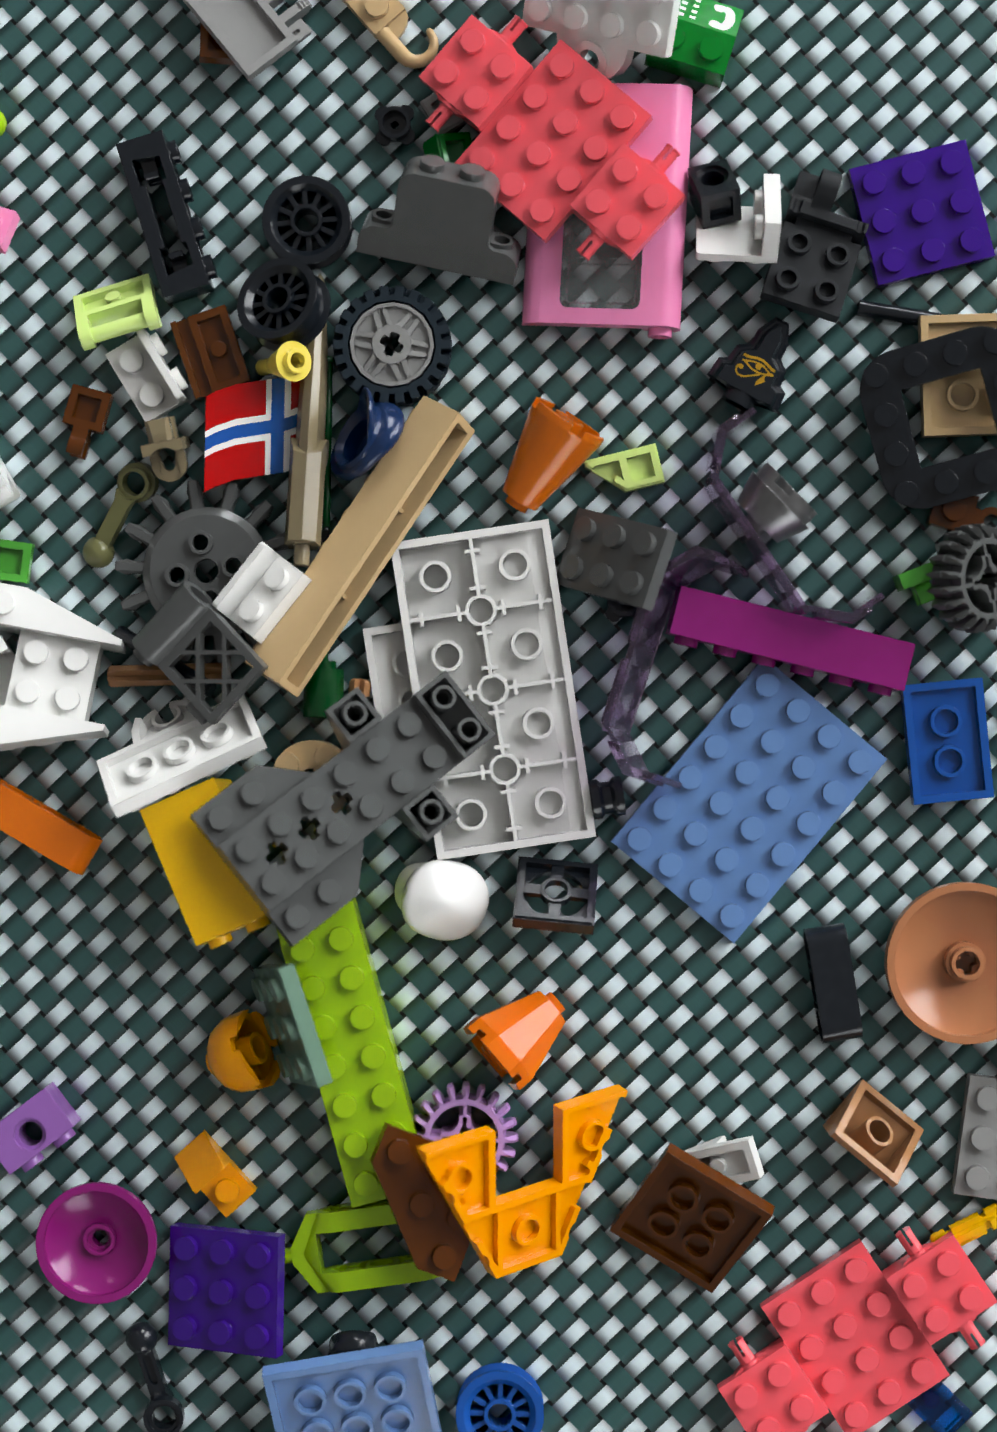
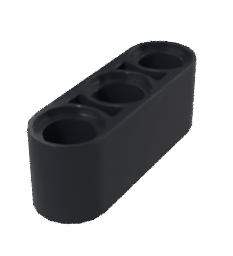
(832, 983)

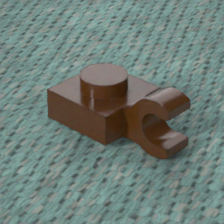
(86, 413)

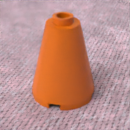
(547, 454)

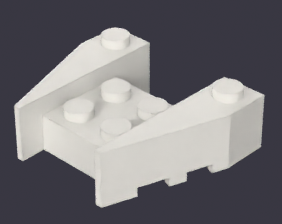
(51, 671)

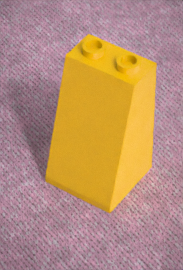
(203, 884)

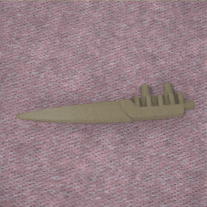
(308, 457)

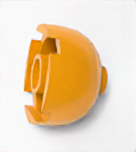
(242, 1053)

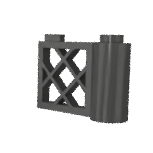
(175, 630)

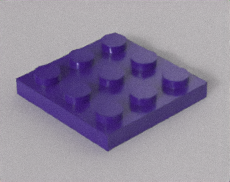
(921, 213)
(226, 1289)

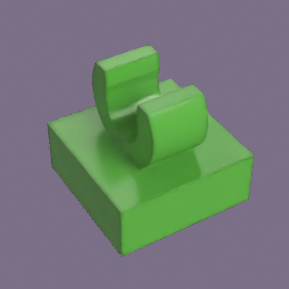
(917, 581)

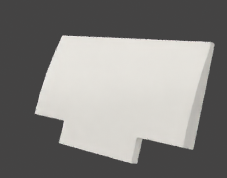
(495, 622)

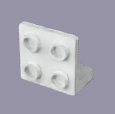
(748, 240)

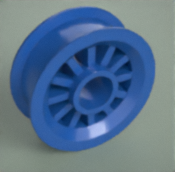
(500, 1374)

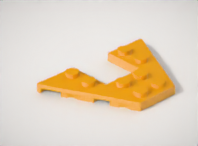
(534, 1220)

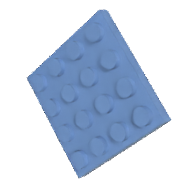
(354, 1392)

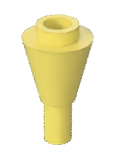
(289, 362)

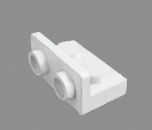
(147, 376)
(261, 592)

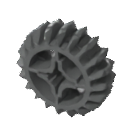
(966, 578)

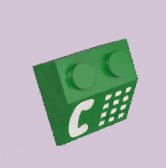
(701, 41)

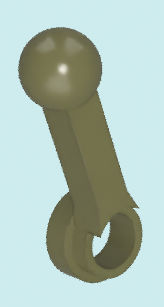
(100, 550)

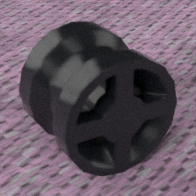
(607, 797)

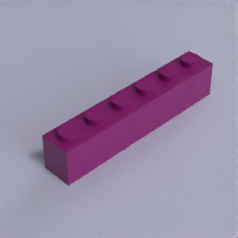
(789, 639)

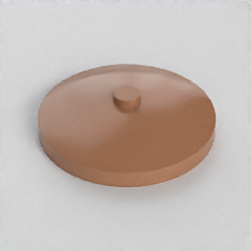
(945, 962)

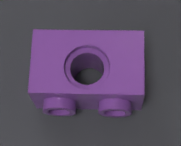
(51, 1113)

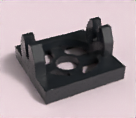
(582, 873)

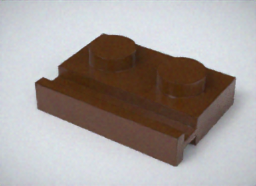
(210, 351)

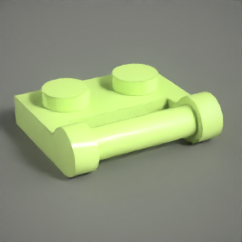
(116, 310)

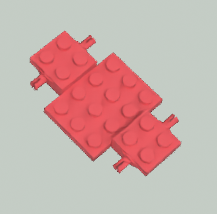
(553, 138)
(857, 1337)

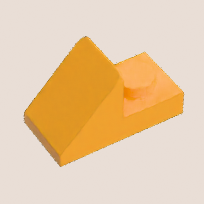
(214, 1173)

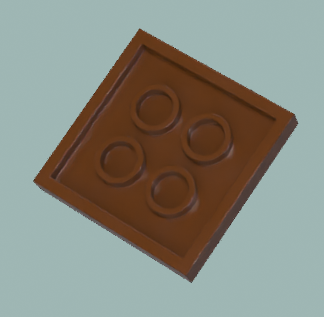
(692, 1218)

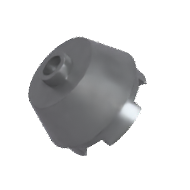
(774, 505)

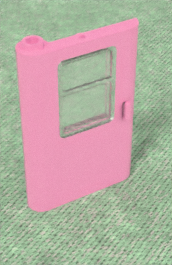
(610, 287)

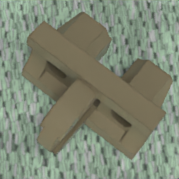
(164, 434)

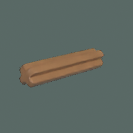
(151, 676)

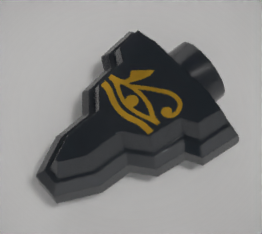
(755, 369)

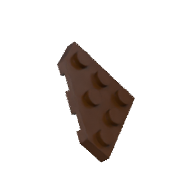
(417, 1204)

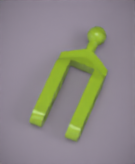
(308, 1256)

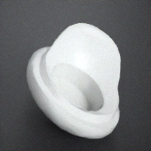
(442, 898)

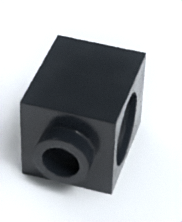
(714, 194)

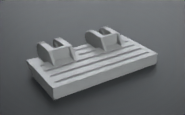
(252, 30)

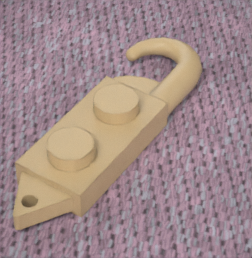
(387, 23)

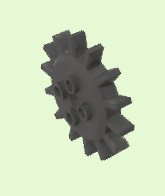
(174, 548)

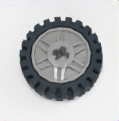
(380, 318)

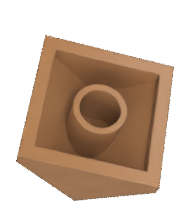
(875, 1132)

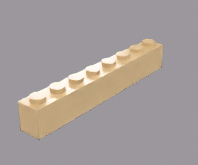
(363, 543)

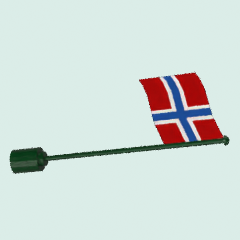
(250, 438)

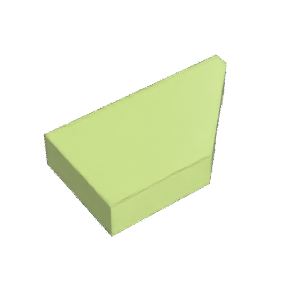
(629, 468)

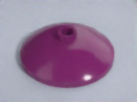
(78, 1261)

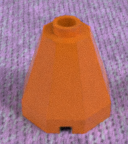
(518, 1035)

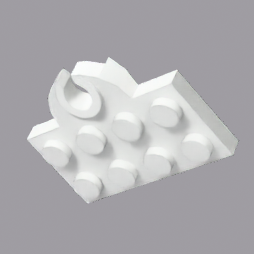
(608, 28)
(176, 754)

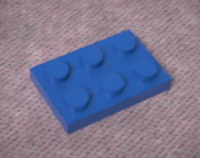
(947, 741)

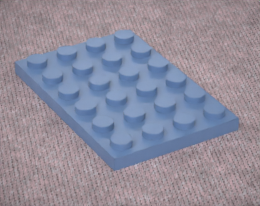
(750, 800)

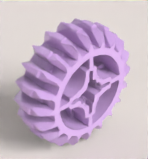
(465, 1101)

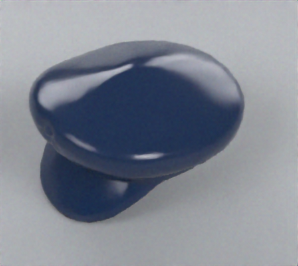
(366, 437)

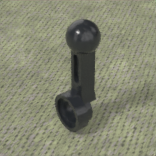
(142, 1339)

